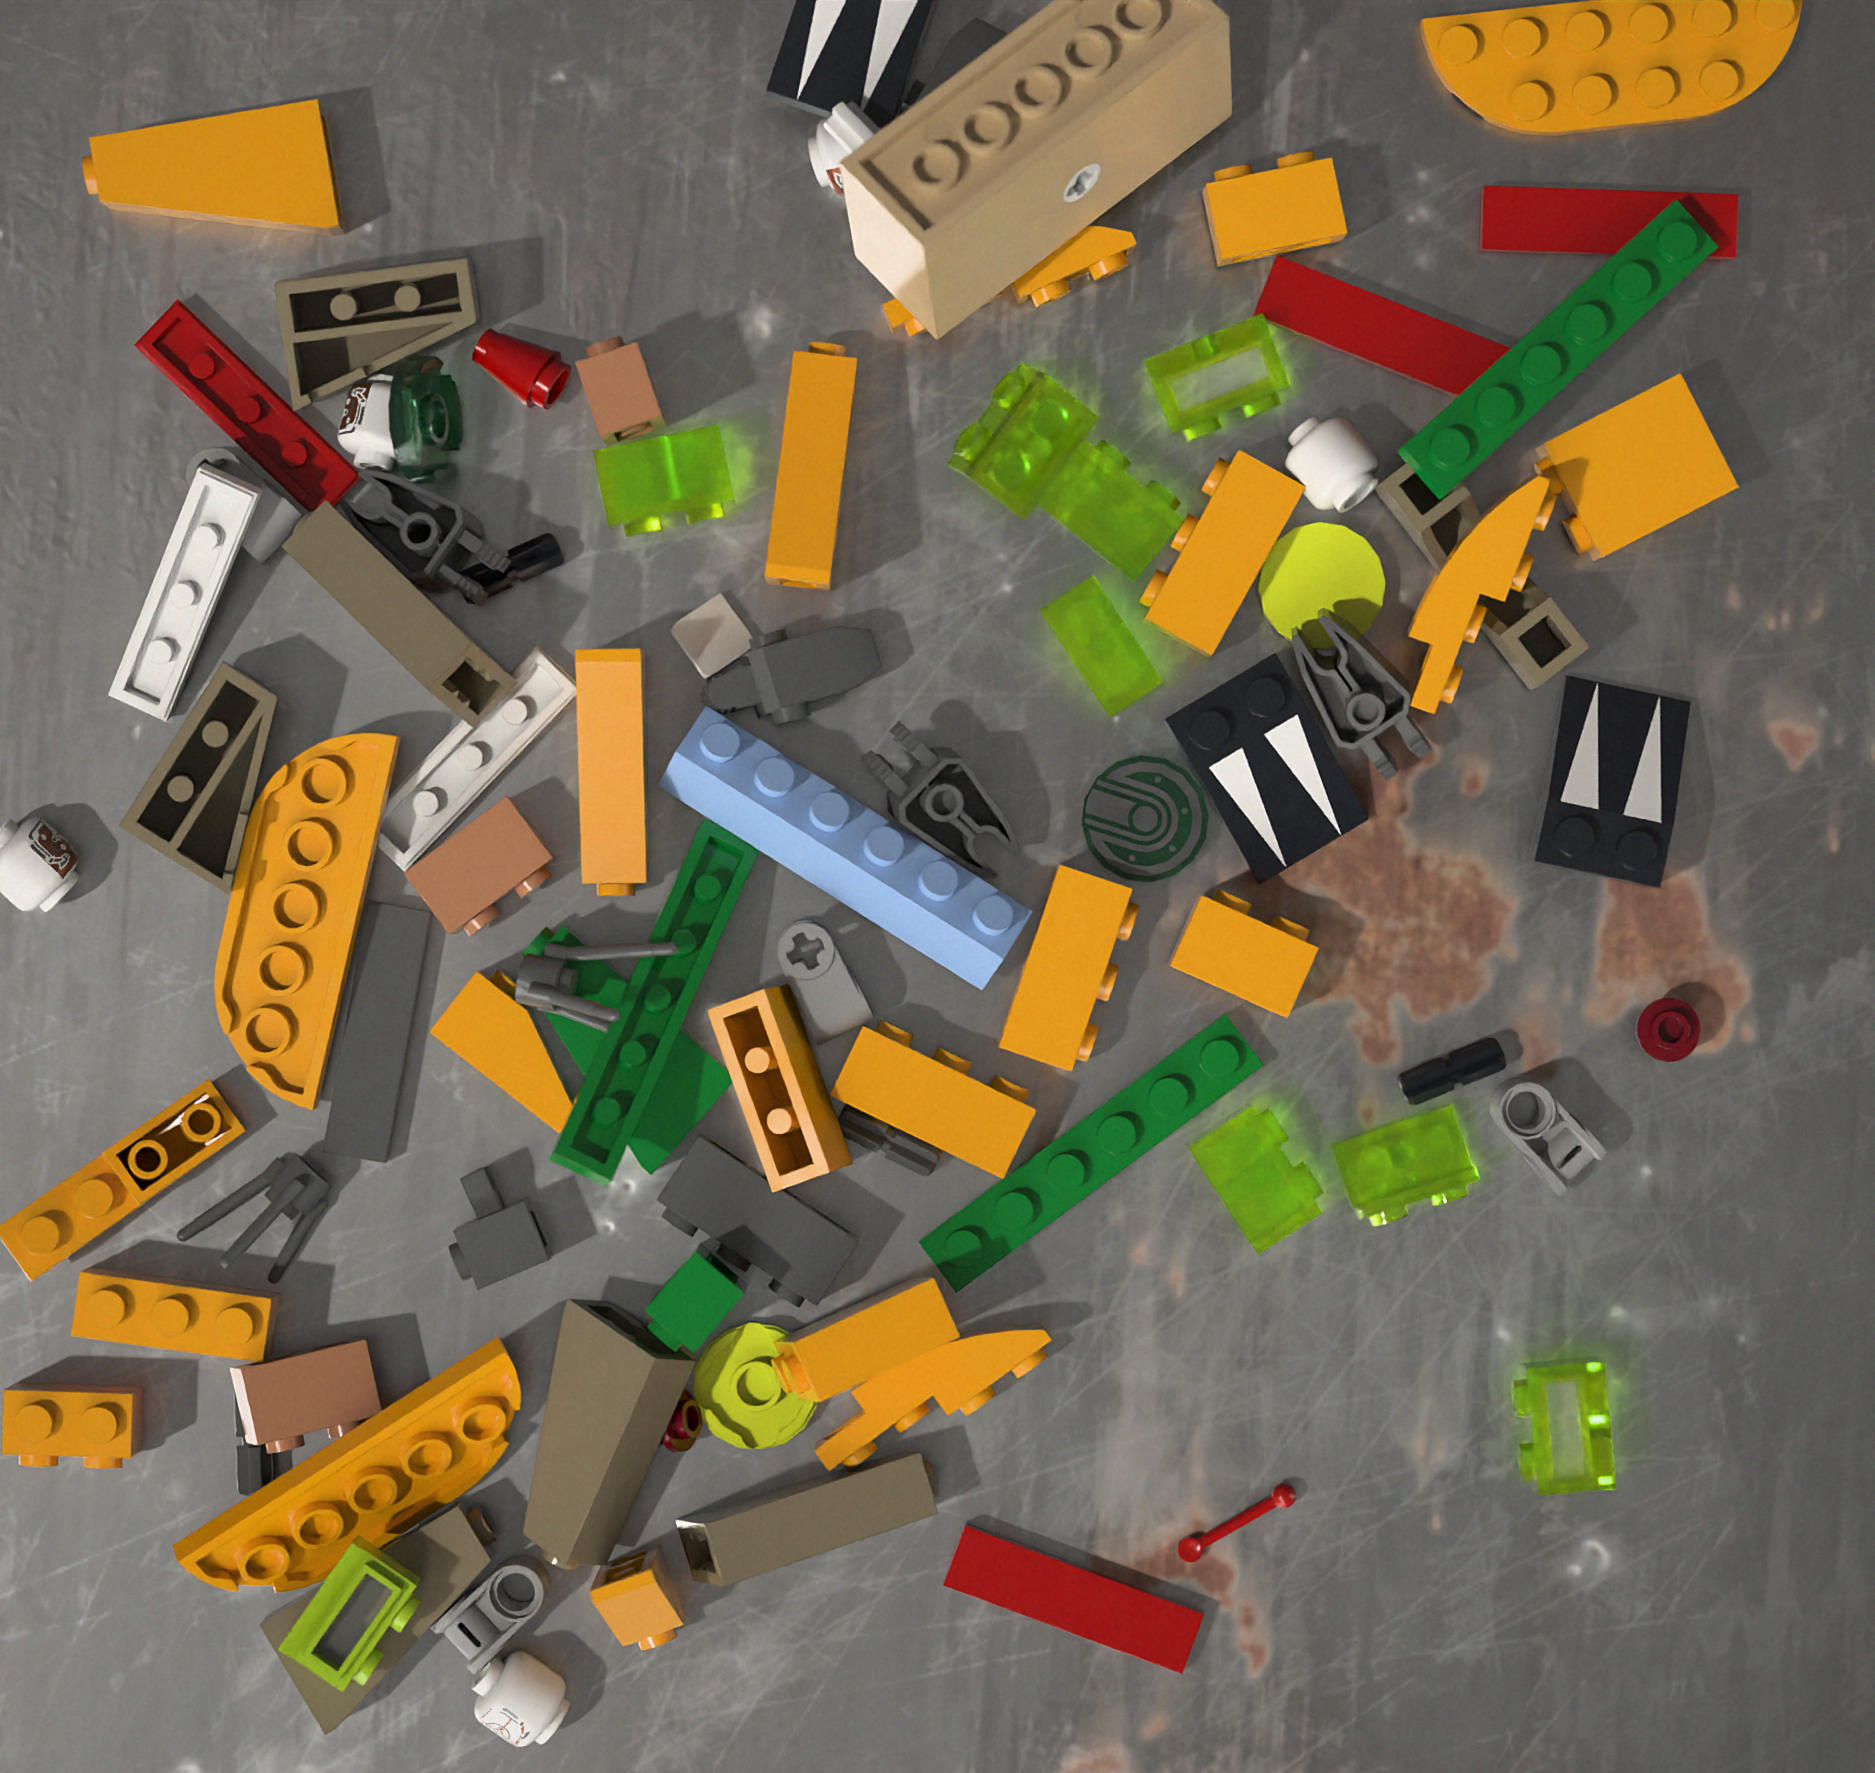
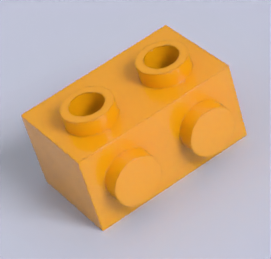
(1274, 208)
(1244, 954)
(72, 1421)

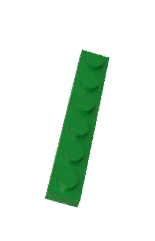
(1557, 349)
(654, 1005)
(1090, 1152)

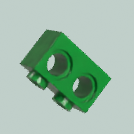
(694, 1300)

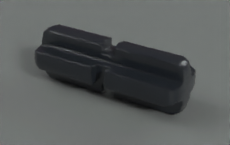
(526, 562)
(1463, 1066)

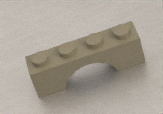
(1525, 627)

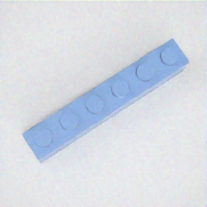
(844, 848)

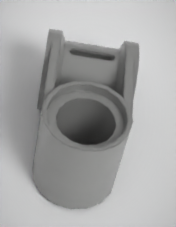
(274, 514)
(824, 991)
(1552, 1141)
(486, 1617)

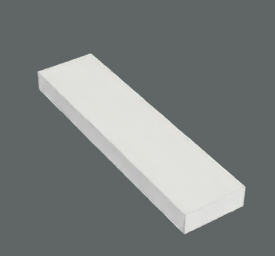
(185, 591)
(472, 759)

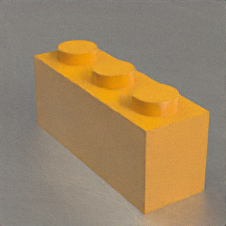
(1220, 552)
(1068, 968)
(780, 1087)
(934, 1098)
(175, 1314)

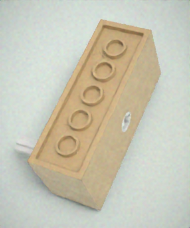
(1028, 146)

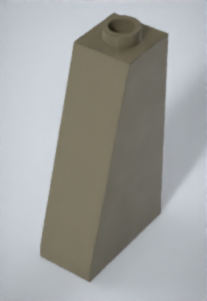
(398, 614)
(599, 1430)
(807, 1518)
(447, 1556)

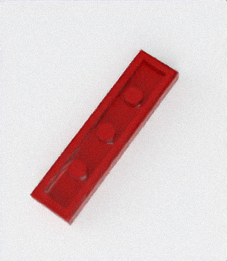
(1593, 219)
(1374, 328)
(247, 409)
(1073, 1598)

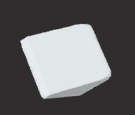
(712, 636)

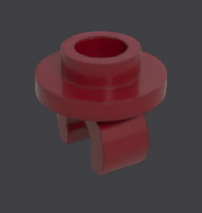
(1668, 1029)
(683, 1425)

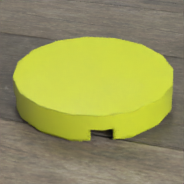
(1316, 570)
(741, 1391)

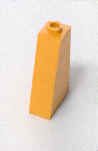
(231, 168)
(812, 468)
(613, 768)

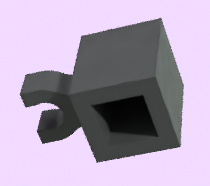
(501, 1237)

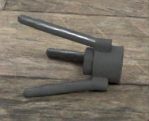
(552, 986)
(293, 1190)

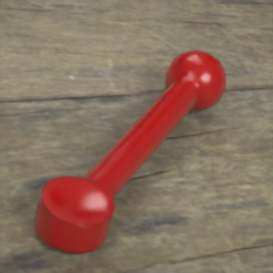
(1191, 1548)

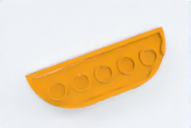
(1609, 60)
(301, 909)
(365, 1482)

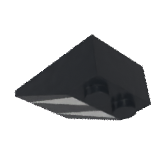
(849, 54)
(1265, 768)
(1610, 783)

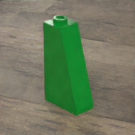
(690, 1076)

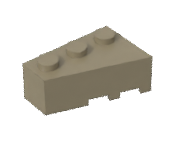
(368, 318)
(206, 779)

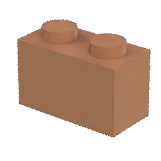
(620, 391)
(482, 867)
(306, 1393)

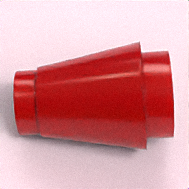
(524, 368)

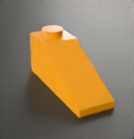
(506, 1045)
(639, 1598)

